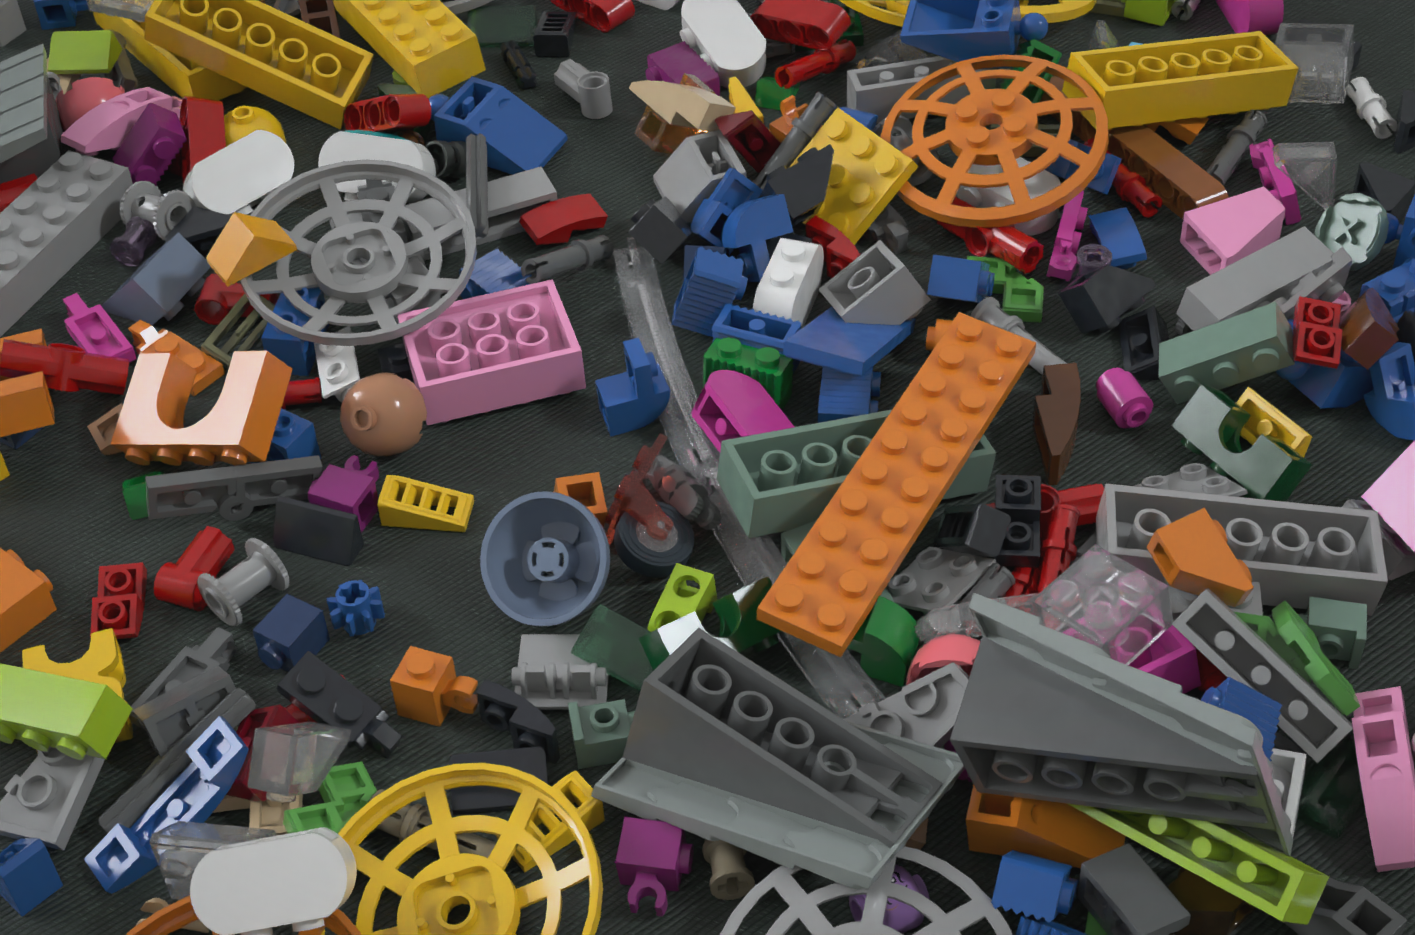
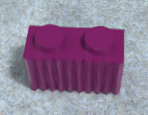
(676, 60)
(151, 144)

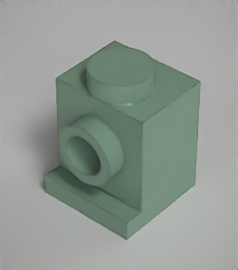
(1338, 628)
(599, 732)

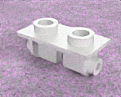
(336, 368)

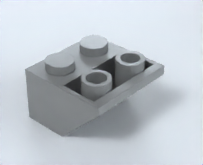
(696, 171)

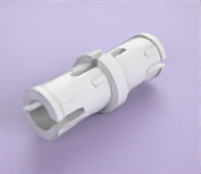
(1371, 107)

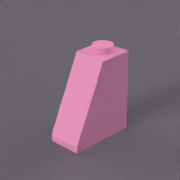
(1232, 228)

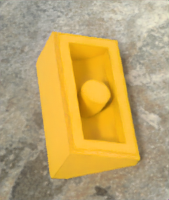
(1272, 422)

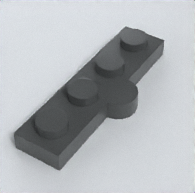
(231, 488)

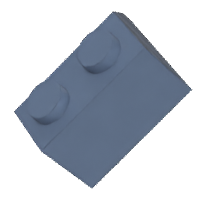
(160, 283)

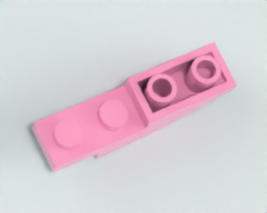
(112, 120)
(1386, 776)

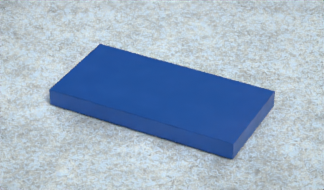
(845, 346)

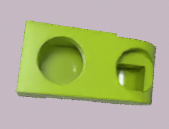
(680, 599)

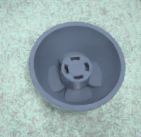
(528, 545)

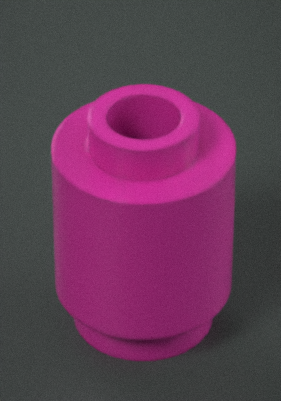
(1123, 398)

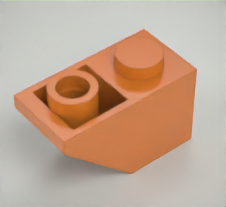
(1197, 557)

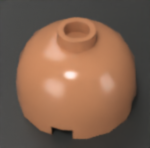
(383, 414)

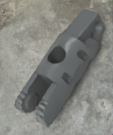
(684, 493)

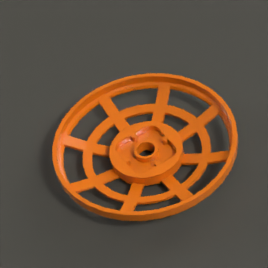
(1013, 138)

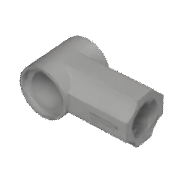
(586, 87)

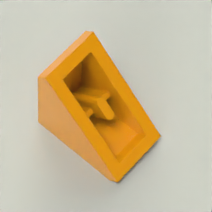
(247, 247)

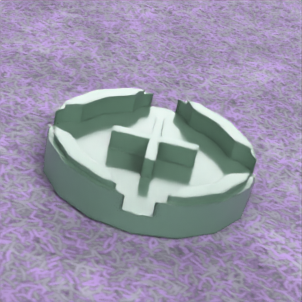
(1357, 226)

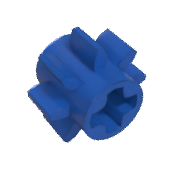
(355, 607)

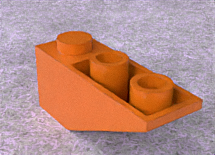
(1036, 828)

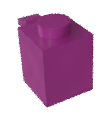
(348, 490)
(652, 860)

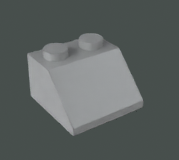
(875, 289)

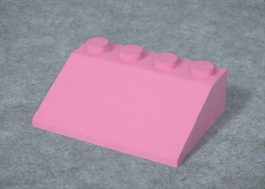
(494, 352)

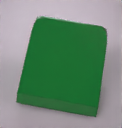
(770, 94)
(135, 495)

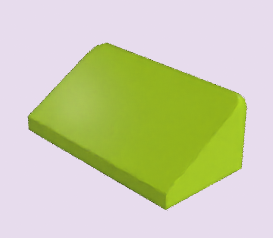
(83, 52)

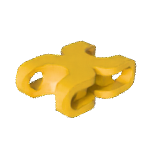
(99, 665)

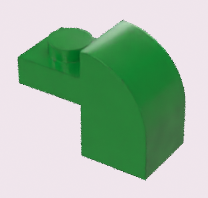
(886, 642)

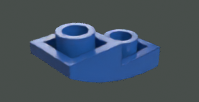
(1120, 235)

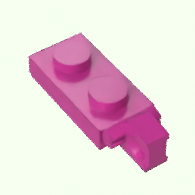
(1274, 178)
(1063, 257)
(95, 330)

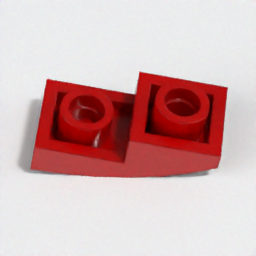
(557, 219)
(836, 246)
(1317, 332)
(120, 599)

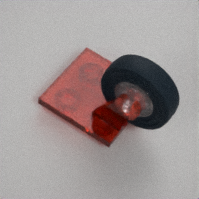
(647, 532)

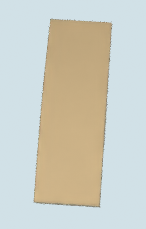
(683, 103)

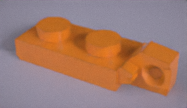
(150, 341)

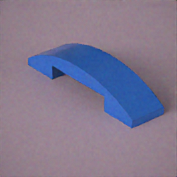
(192, 797)

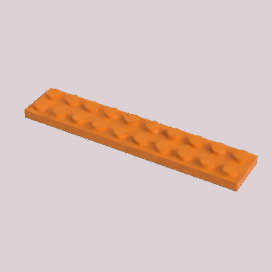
(895, 485)

